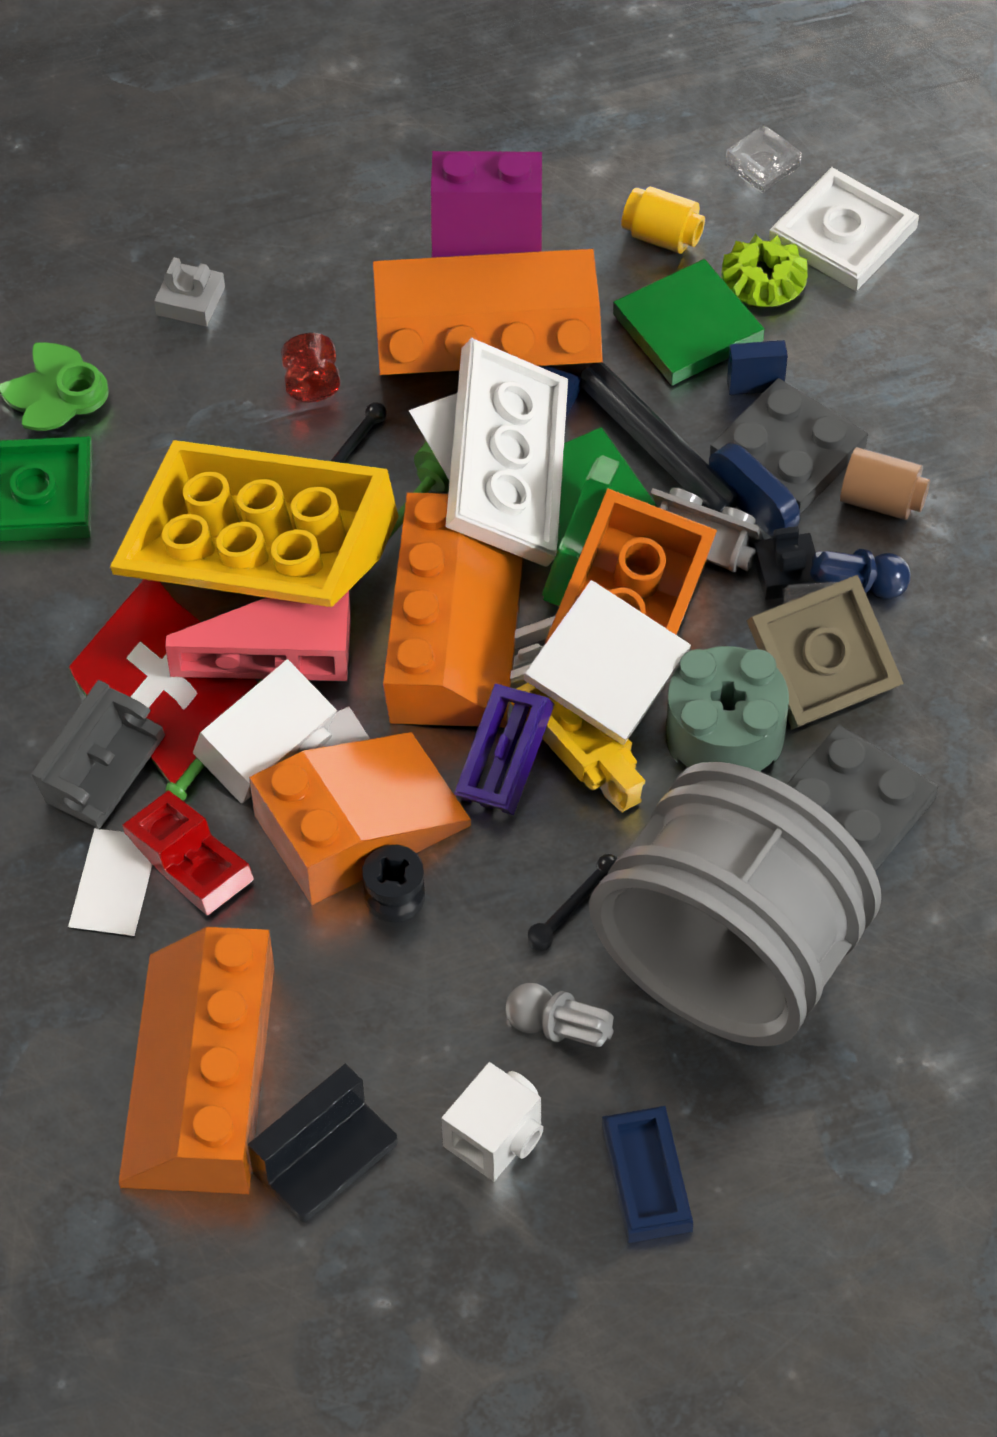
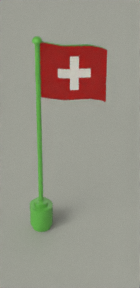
(133, 661)

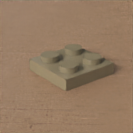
(827, 650)

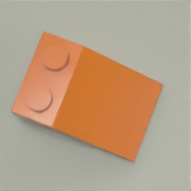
(642, 558)
(348, 799)

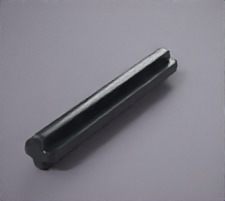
(657, 437)

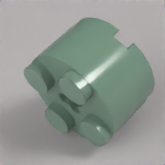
(727, 708)

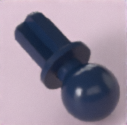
(882, 575)

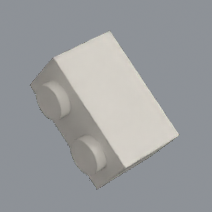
(264, 728)

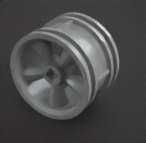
(736, 903)

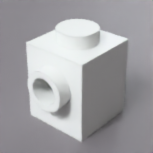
(493, 1121)

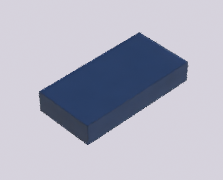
(647, 1174)

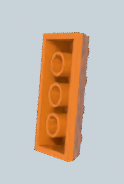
(521, 303)
(448, 620)
(199, 1063)

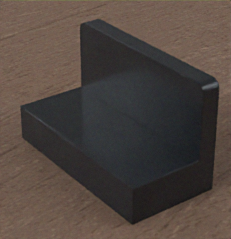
(321, 1145)

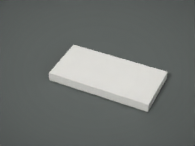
(507, 453)

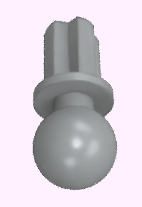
(534, 1009)

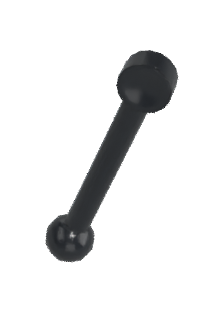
(375, 414)
(540, 934)

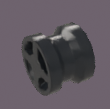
(393, 899)

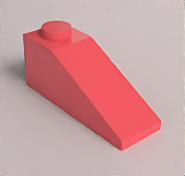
(261, 637)

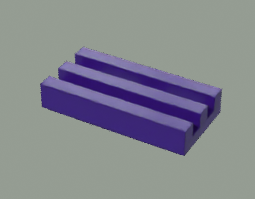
(524, 755)

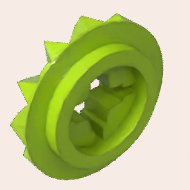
(750, 282)

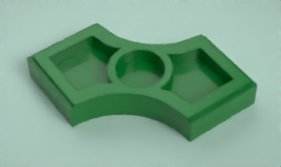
(579, 527)

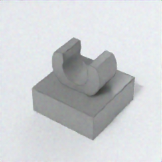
(189, 293)

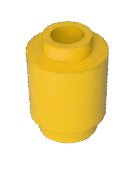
(663, 219)

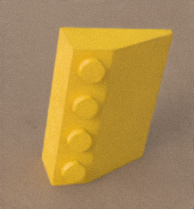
(259, 524)

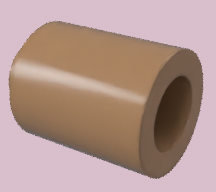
(884, 484)

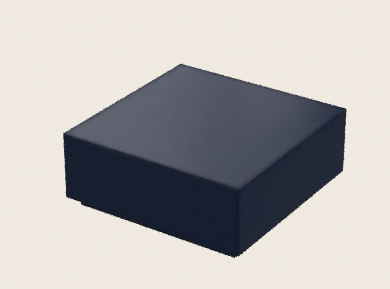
(755, 366)

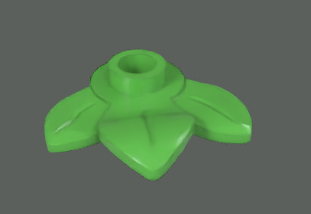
(57, 388)

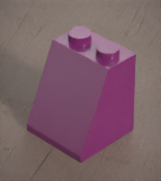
(486, 202)

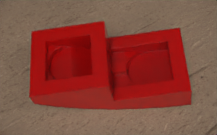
(186, 853)

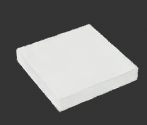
(845, 228)
(607, 662)

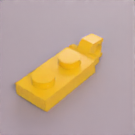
(592, 755)

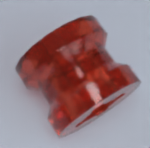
(310, 367)

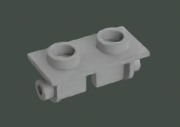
(733, 527)

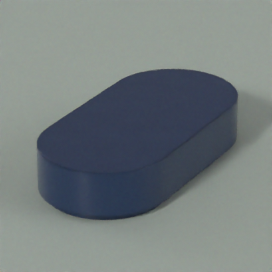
(757, 489)

